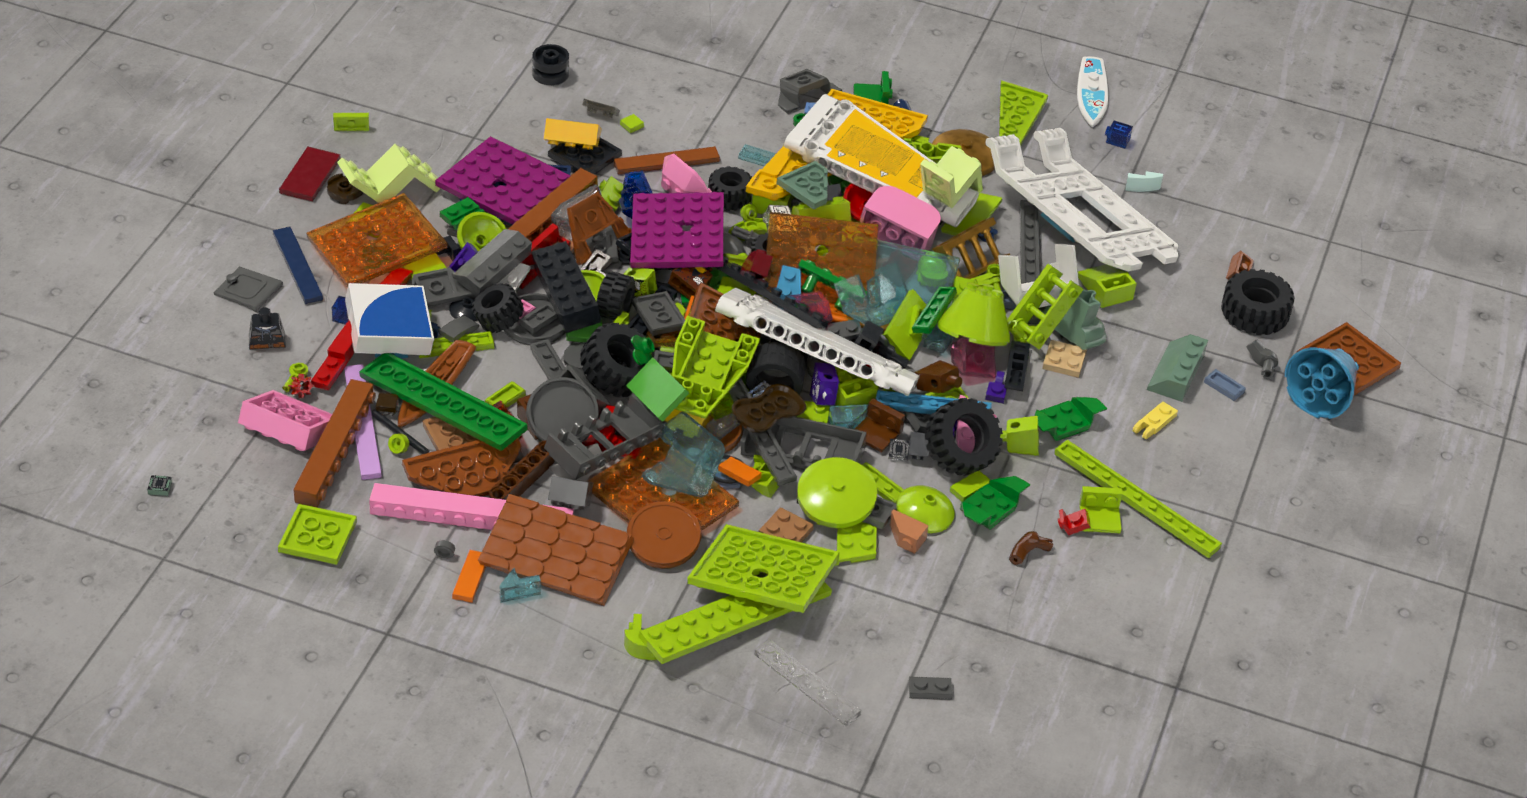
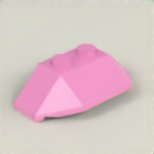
(680, 177)

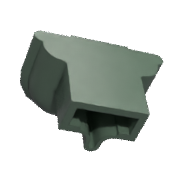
(1081, 323)

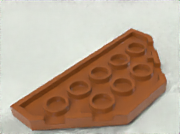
(463, 468)

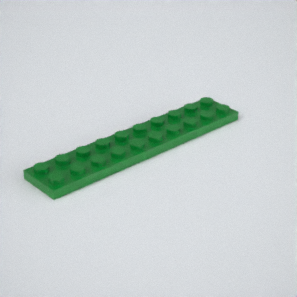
(444, 401)

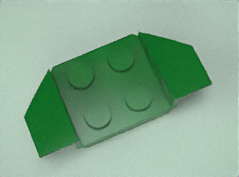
(1069, 417)
(994, 501)

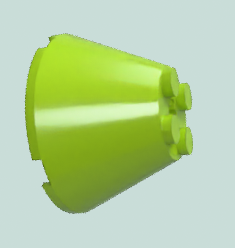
(977, 315)

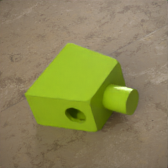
(1022, 435)

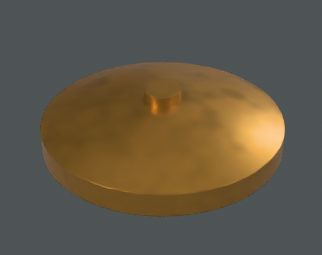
(972, 144)

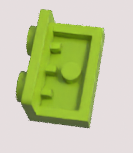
(611, 191)

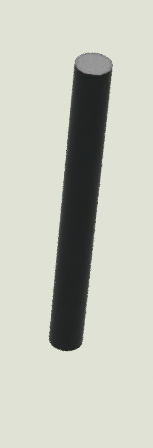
(397, 430)

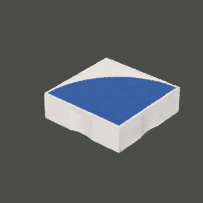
(389, 319)

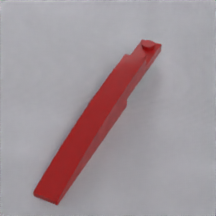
(342, 347)

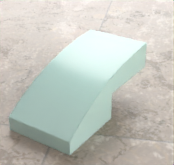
(1143, 183)

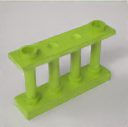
(1033, 299)

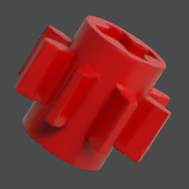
(295, 385)

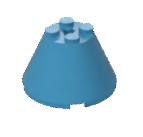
(1321, 381)

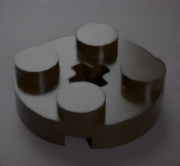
(344, 194)

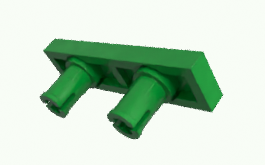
(816, 275)

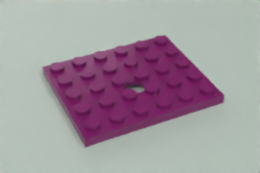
(493, 162)
(659, 235)

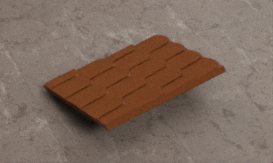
(559, 547)

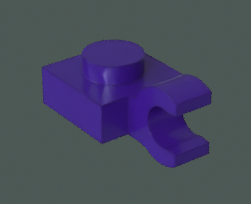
(996, 390)

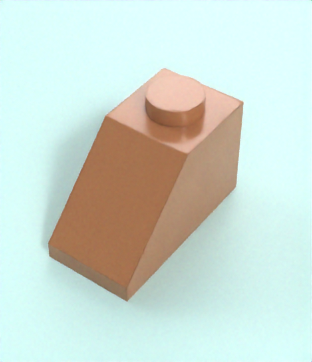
(907, 531)

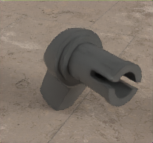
(1263, 357)

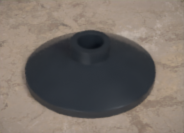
(462, 308)

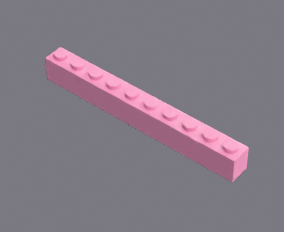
(438, 506)

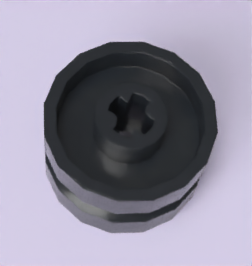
(550, 64)

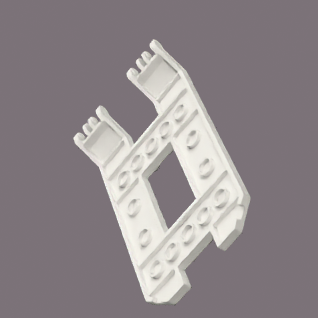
(1071, 180)

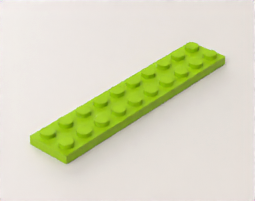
(711, 624)

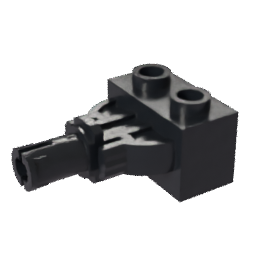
(873, 340)

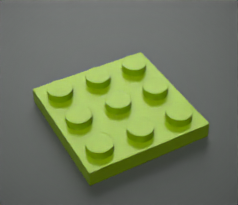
(317, 534)

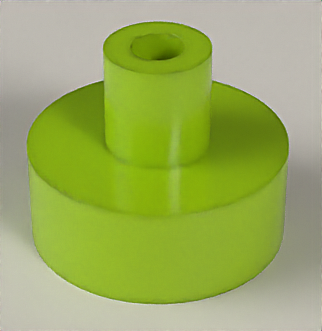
(398, 443)

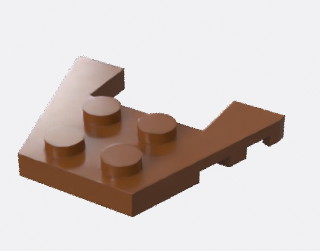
(588, 219)

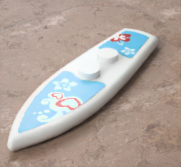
(1092, 89)

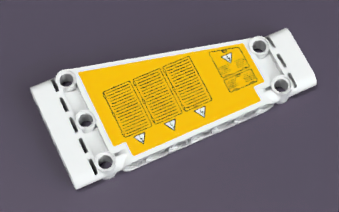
(866, 153)

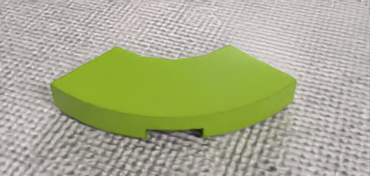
(756, 225)

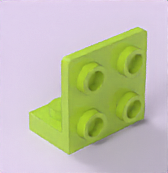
(1102, 508)

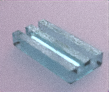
(755, 155)

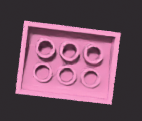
(284, 419)

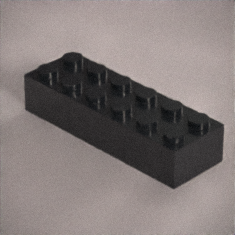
(566, 287)

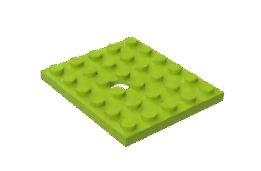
(739, 554)

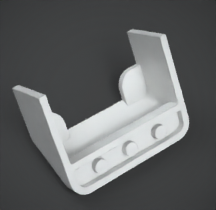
(1011, 280)

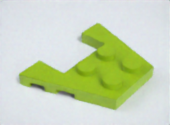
(856, 543)

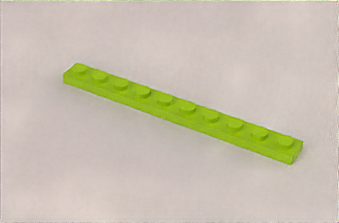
(1139, 499)

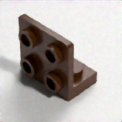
(881, 425)

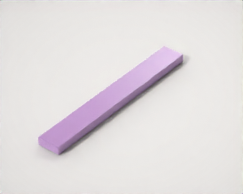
(365, 437)

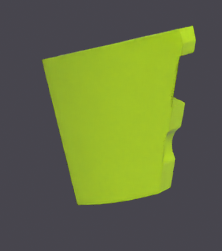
(766, 484)

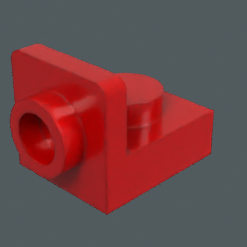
(1074, 522)

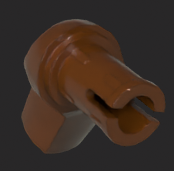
(1026, 544)

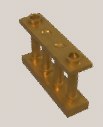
(970, 234)

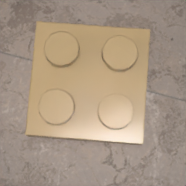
(1064, 358)

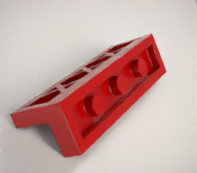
(545, 239)

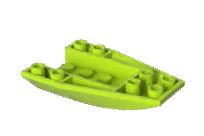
(708, 365)

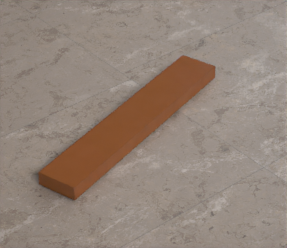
(656, 161)

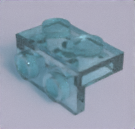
(937, 340)

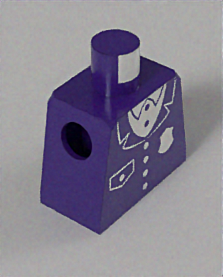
(823, 389)

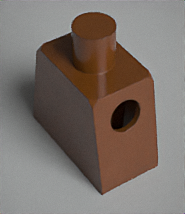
(938, 377)

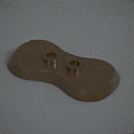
(763, 411)

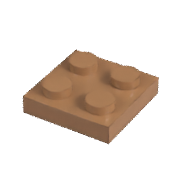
(787, 526)

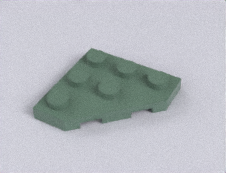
(807, 184)

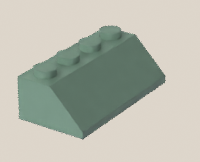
(1178, 367)

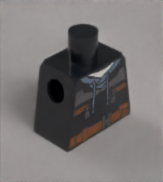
(266, 330)

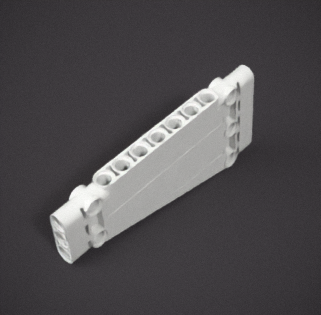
(818, 342)

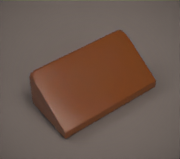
(1238, 263)

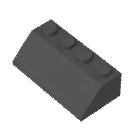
(494, 261)

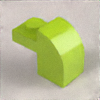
(633, 643)

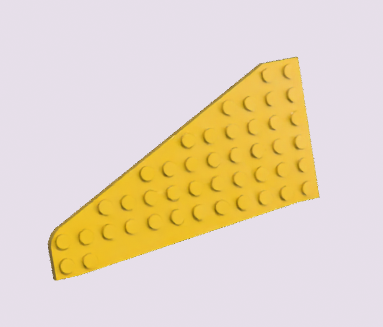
(896, 119)

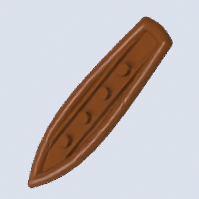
(445, 367)

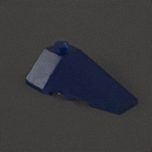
(633, 184)

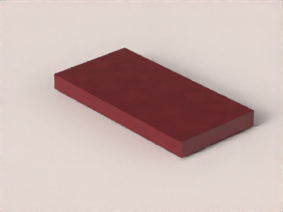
(309, 173)

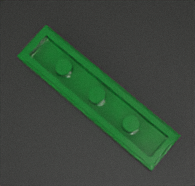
(934, 310)

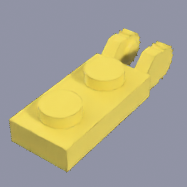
(1155, 420)

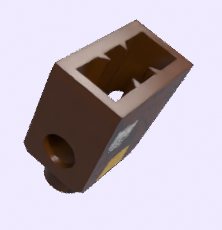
(688, 278)

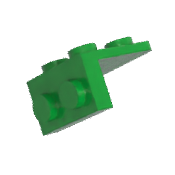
(877, 92)

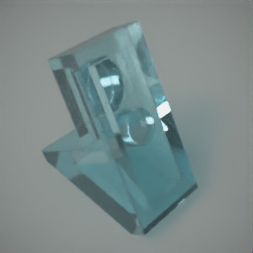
(515, 588)

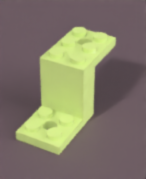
(389, 174)
(951, 176)

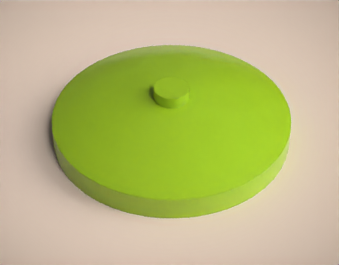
(837, 492)

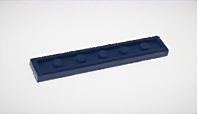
(297, 265)

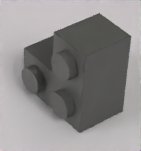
(571, 492)

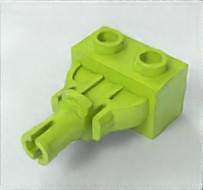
(854, 389)

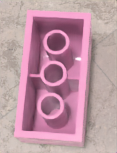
(901, 218)

